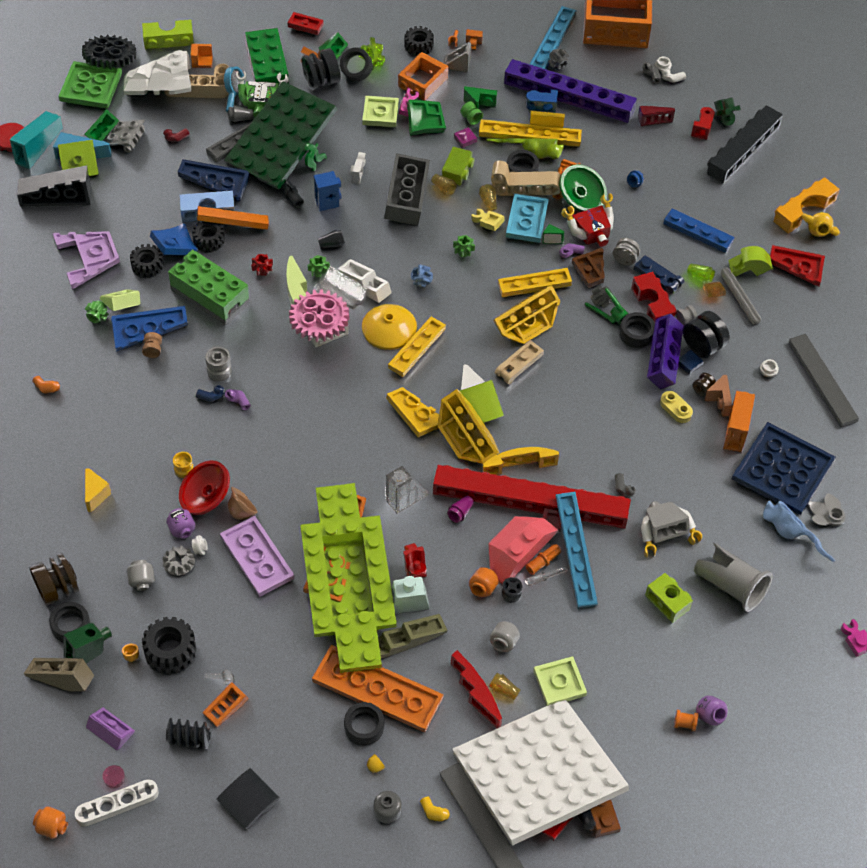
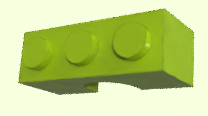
(178, 36)

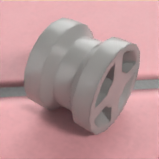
(686, 315)

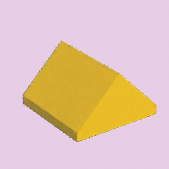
(547, 119)

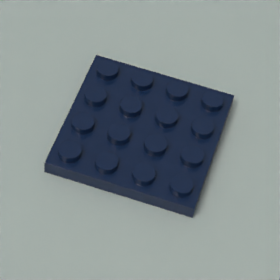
(783, 468)

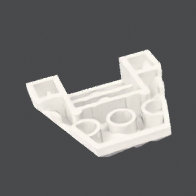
(162, 74)

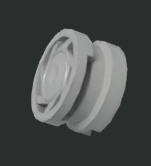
(626, 251)

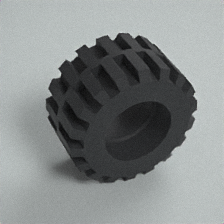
(169, 630)

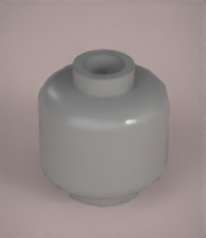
(140, 575)
(504, 636)

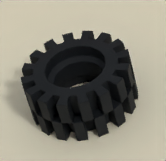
(418, 34)
(211, 242)
(146, 253)

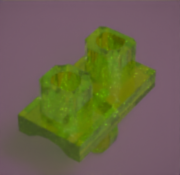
(374, 50)

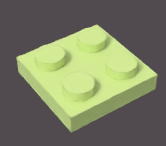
(380, 111)
(560, 681)

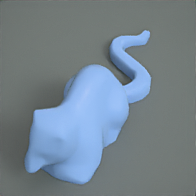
(789, 525)

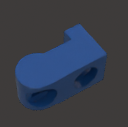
(542, 101)

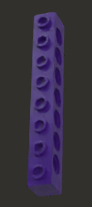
(571, 90)

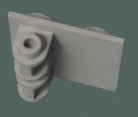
(126, 134)

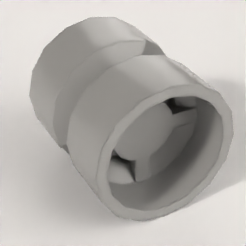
(218, 363)

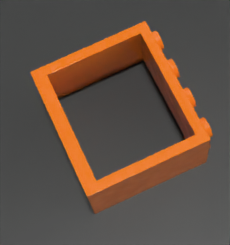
(618, 30)

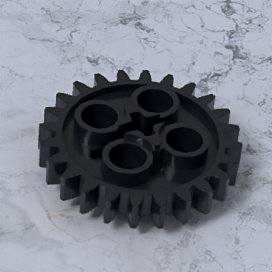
(109, 51)

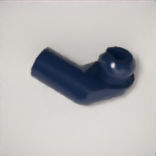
(214, 395)

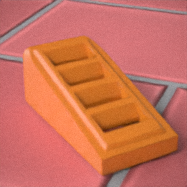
(236, 704)

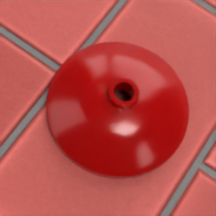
(204, 487)

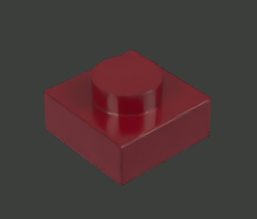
(552, 517)

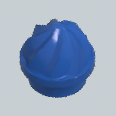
(635, 178)

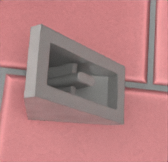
(459, 58)

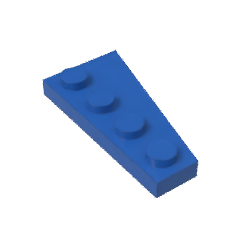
(131, 327)

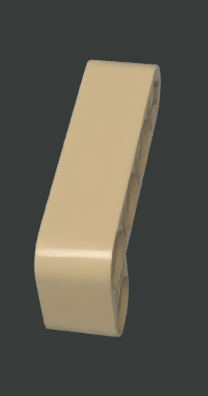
(206, 85)
(523, 183)

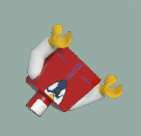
(593, 224)

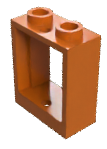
(428, 64)
(739, 421)

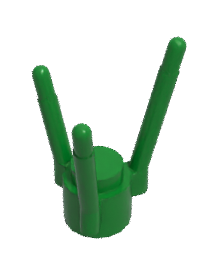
(617, 312)

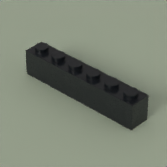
(744, 144)

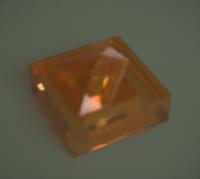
(714, 289)

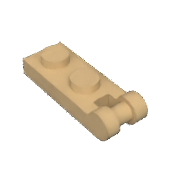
(519, 361)

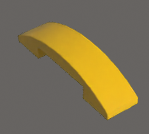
(543, 456)

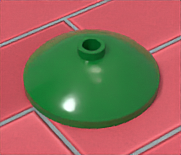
(582, 187)

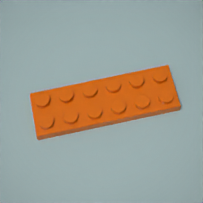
(387, 690)

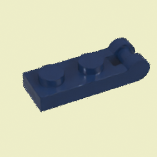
(648, 265)

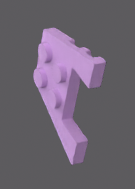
(96, 253)

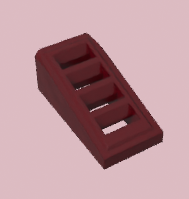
(650, 115)

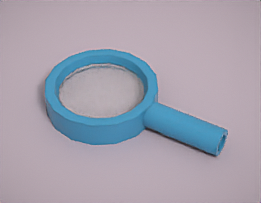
(231, 84)

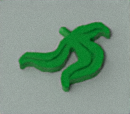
(313, 153)

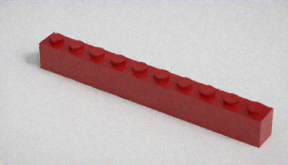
(528, 495)

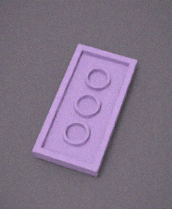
(257, 556)

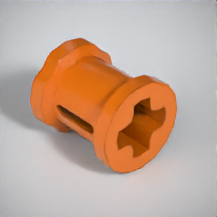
(686, 720)

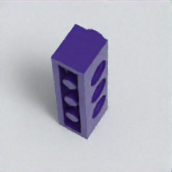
(665, 351)

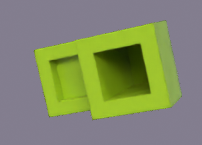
(751, 258)

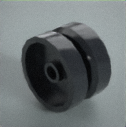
(706, 334)

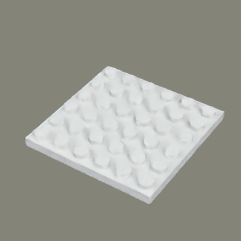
(539, 771)

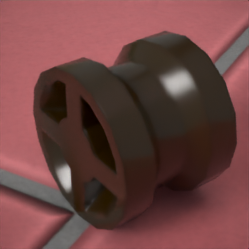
(703, 383)

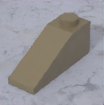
(64, 673)

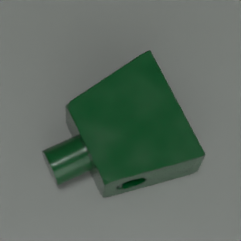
(85, 642)

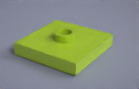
(77, 155)

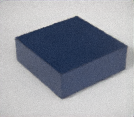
(690, 362)

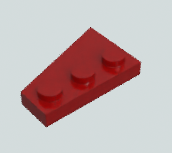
(799, 263)

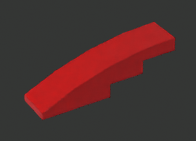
(479, 694)

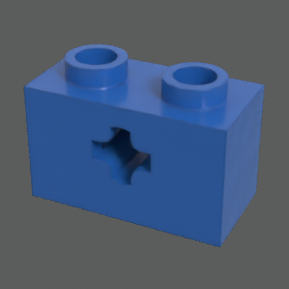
(327, 191)

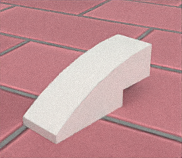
(377, 287)

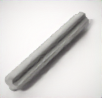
(740, 296)

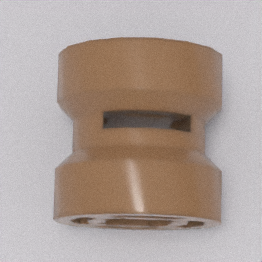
(152, 345)

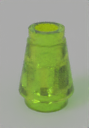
(701, 272)

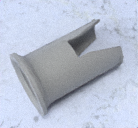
(735, 577)

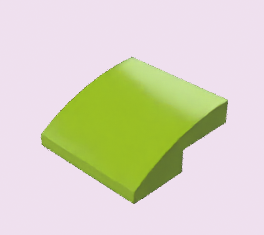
(484, 400)

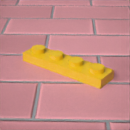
(534, 282)
(416, 346)

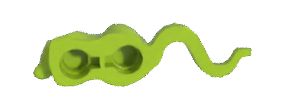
(540, 147)

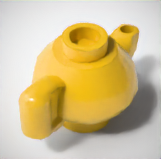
(820, 224)

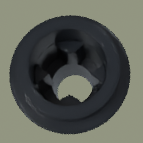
(332, 239)

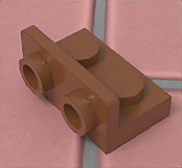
(605, 819)

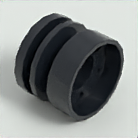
(321, 69)

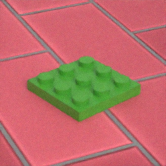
(90, 85)

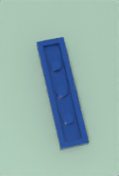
(698, 230)

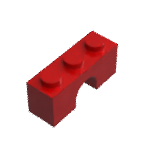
(649, 288)

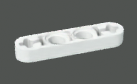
(118, 806)

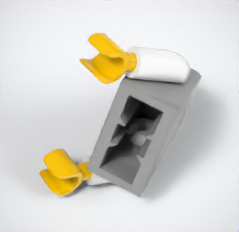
(666, 522)

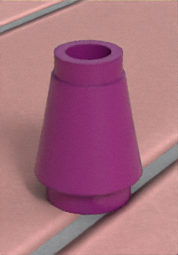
(459, 510)

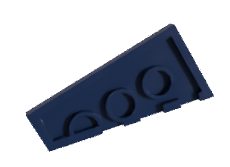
(215, 177)

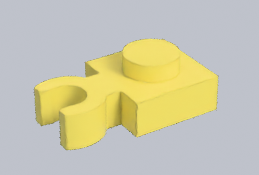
(488, 220)

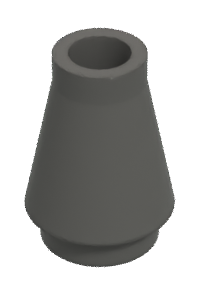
(239, 114)

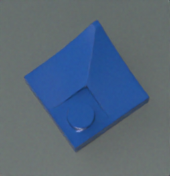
(173, 240)

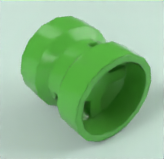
(471, 112)

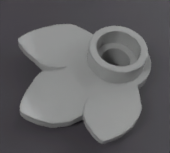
(825, 511)

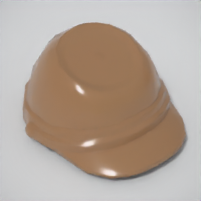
(240, 506)

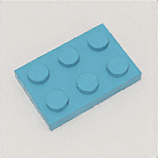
(527, 218)

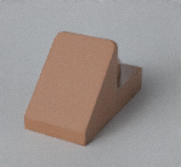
(721, 393)

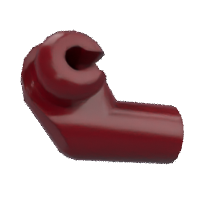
(176, 137)

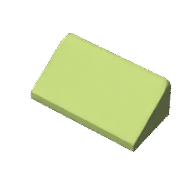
(121, 299)

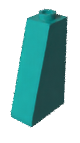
(35, 139)

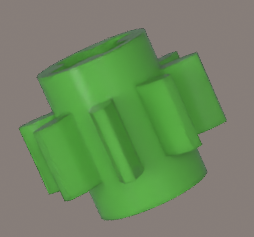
(464, 246)
(318, 266)
(96, 311)

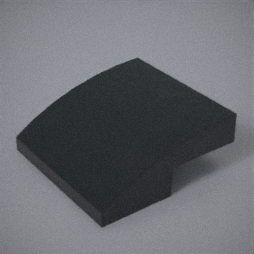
(248, 798)

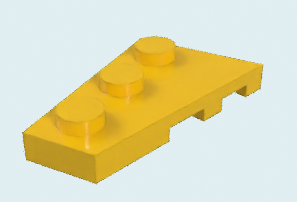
(416, 414)

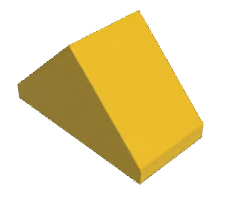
(95, 490)

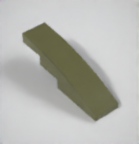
(411, 635)

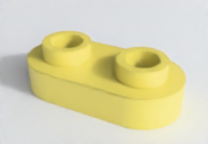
(675, 406)

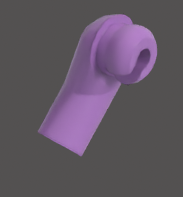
(570, 249)
(238, 397)

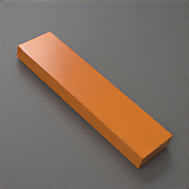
(232, 218)

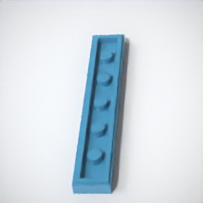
(553, 37)
(576, 550)

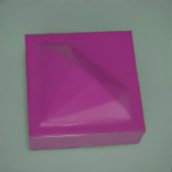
(465, 137)

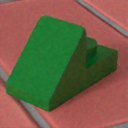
(480, 96)

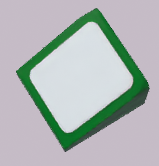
(553, 235)

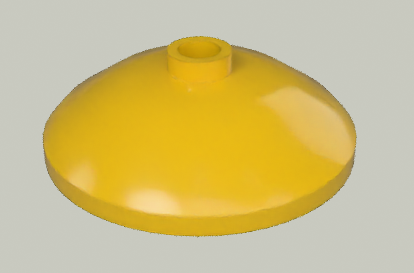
(389, 333)

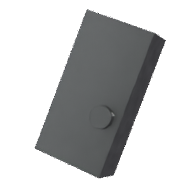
(407, 189)

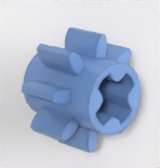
(421, 276)

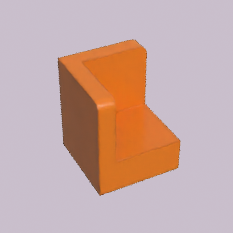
(201, 55)

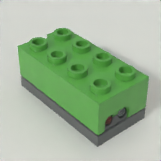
(209, 287)

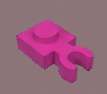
(403, 107)
(857, 639)

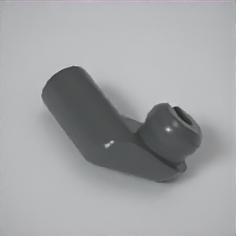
(652, 71)
(624, 490)

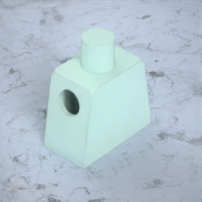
(409, 595)

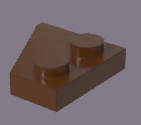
(590, 267)

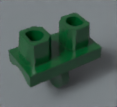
(725, 109)

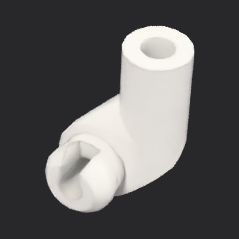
(672, 77)

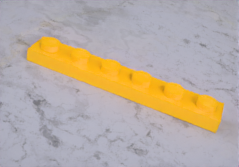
(506, 130)

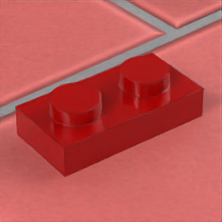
(305, 23)

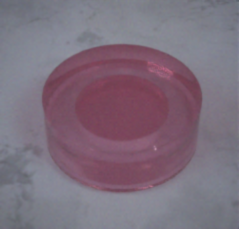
(113, 776)

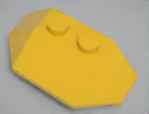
(529, 316)
(465, 429)

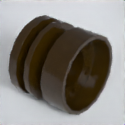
(54, 579)

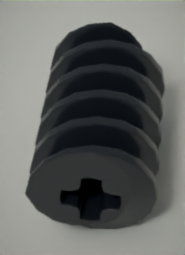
(188, 734)

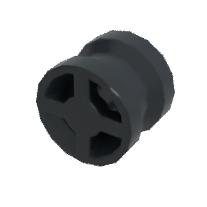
(512, 584)

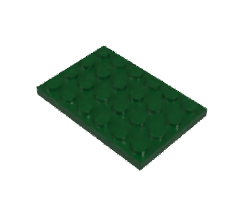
(279, 134)

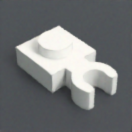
(357, 169)

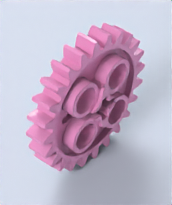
(319, 315)

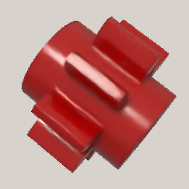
(262, 264)

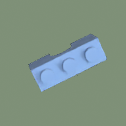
(218, 200)

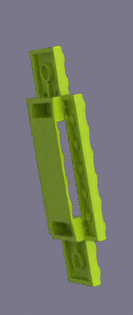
(353, 618)

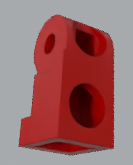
(703, 126)

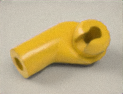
(432, 812)

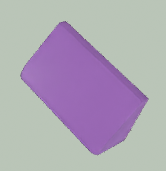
(109, 728)

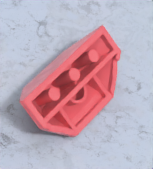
(518, 545)

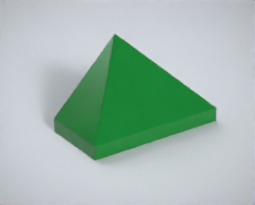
(336, 44)
(102, 126)

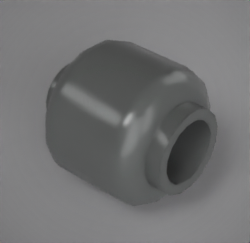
(387, 807)

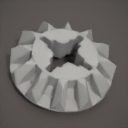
(173, 566)

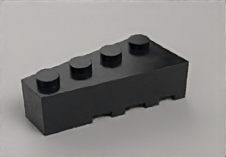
(56, 188)

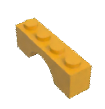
(820, 194)

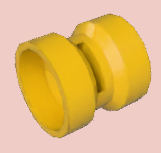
(182, 464)

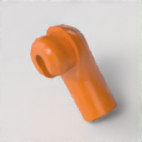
(46, 386)

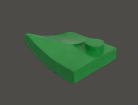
(425, 117)

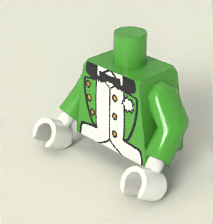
(256, 94)

